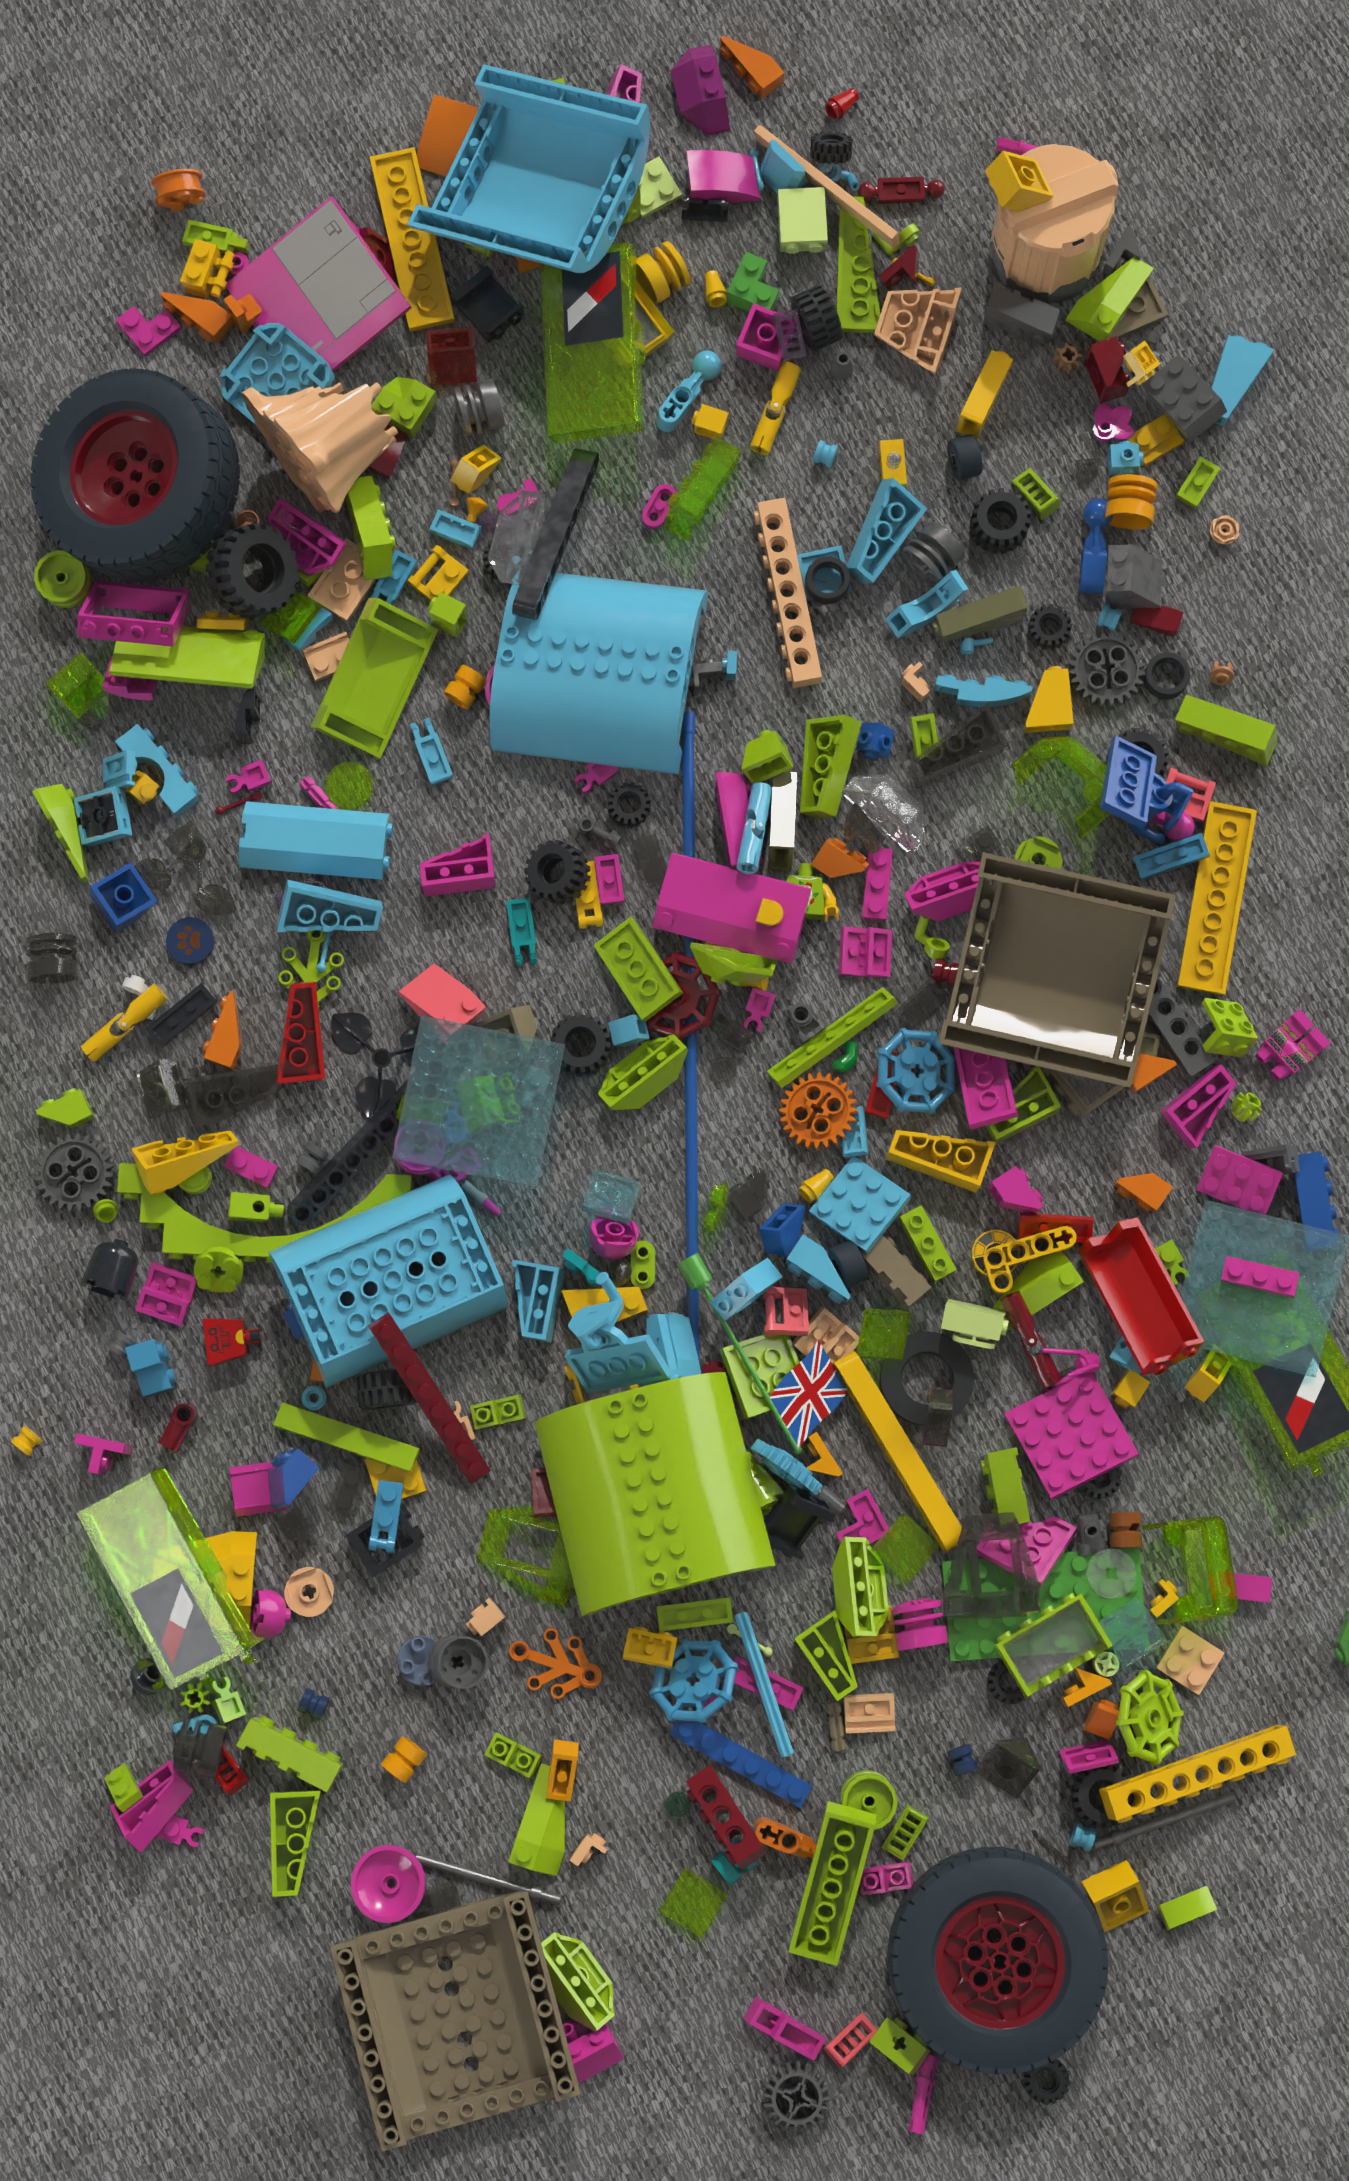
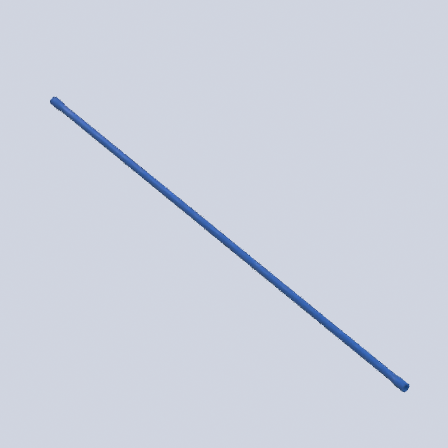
(691, 1144)

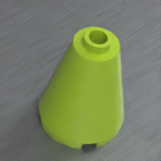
(766, 1487)

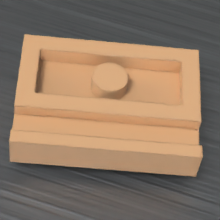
(325, 656)
(869, 1713)

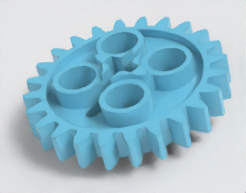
(786, 1467)

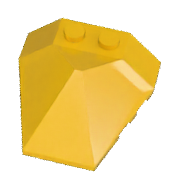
(237, 1557)

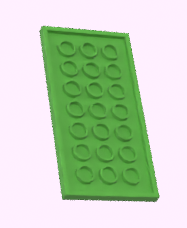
(976, 1637)

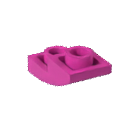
(1253, 1587)
(886, 1878)

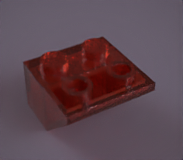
(451, 356)

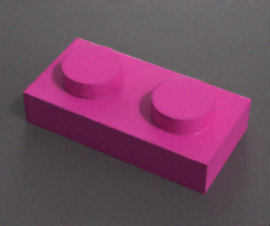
(609, 879)
(251, 1167)

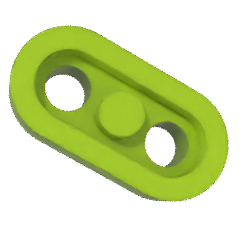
(643, 1265)

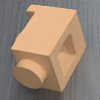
(485, 1618)

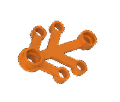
(560, 1665)

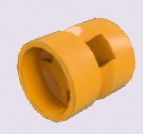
(465, 686)
(405, 1757)

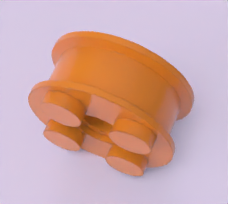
(178, 188)

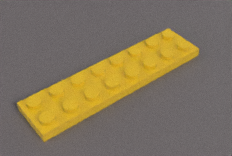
(413, 251)
(1217, 899)

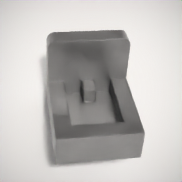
(706, 669)

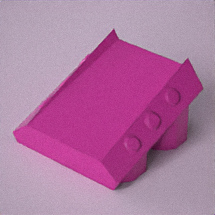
(251, 1489)

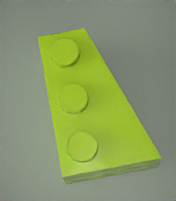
(828, 1655)

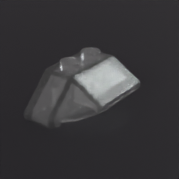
(517, 535)
(889, 808)

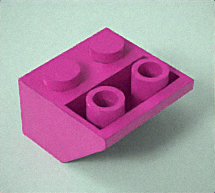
(1014, 1192)
(591, 2050)

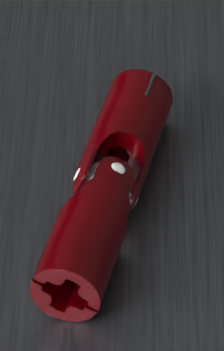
(1024, 1324)

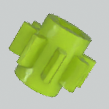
(1246, 1107)
(189, 1701)

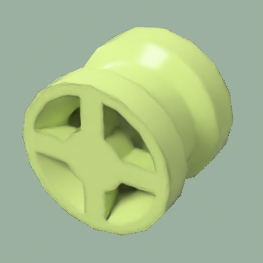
(1109, 1665)

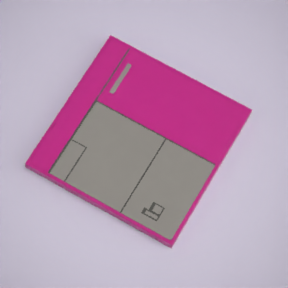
(323, 286)

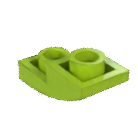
(498, 1412)
(513, 1755)
(1187, 1907)

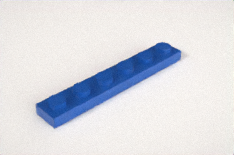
(742, 1761)

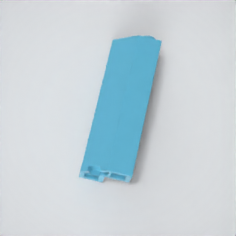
(314, 840)

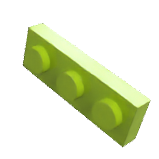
(694, 1614)

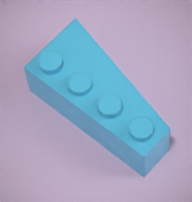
(884, 530)
(318, 908)

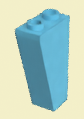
(1237, 371)

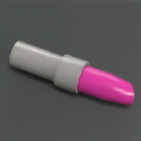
(480, 1198)

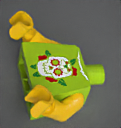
(821, 900)

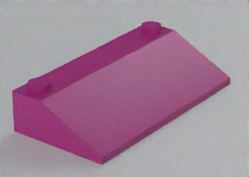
(723, 906)

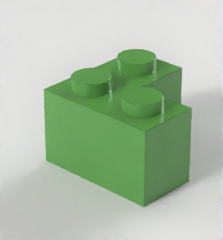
(748, 286)

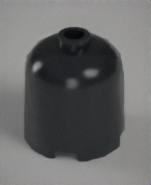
(111, 1269)

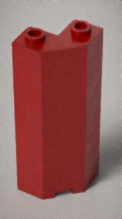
(1141, 1297)

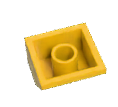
(1018, 181)
(1116, 1895)

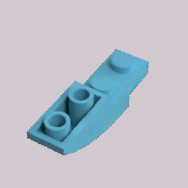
(994, 691)

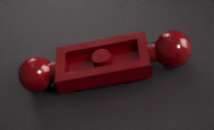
(901, 190)

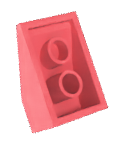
(442, 997)

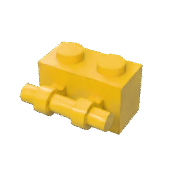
(202, 268)

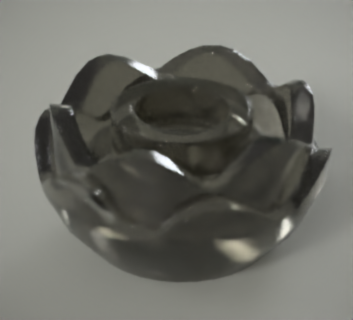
(620, 1272)

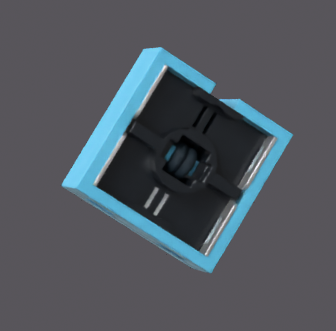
(103, 816)

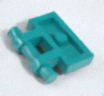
(576, 1264)

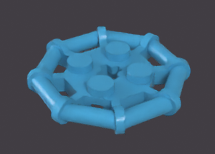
(929, 1068)
(707, 1687)

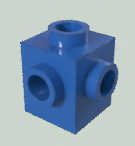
(875, 740)

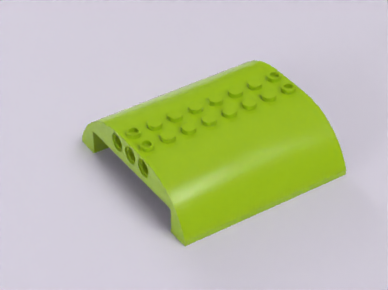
(653, 1491)

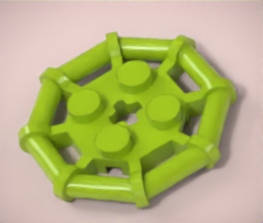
(1149, 1730)

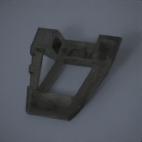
(988, 1605)

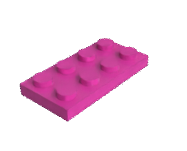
(985, 1088)

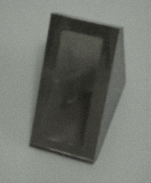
(438, 1899)

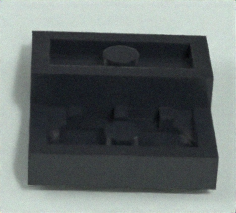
(248, 711)

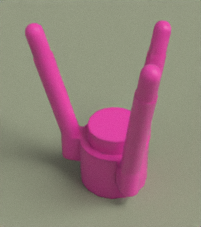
(1084, 1364)

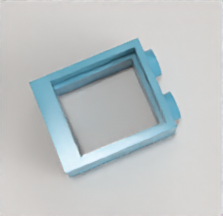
(746, 1289)

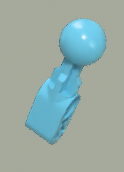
(705, 367)

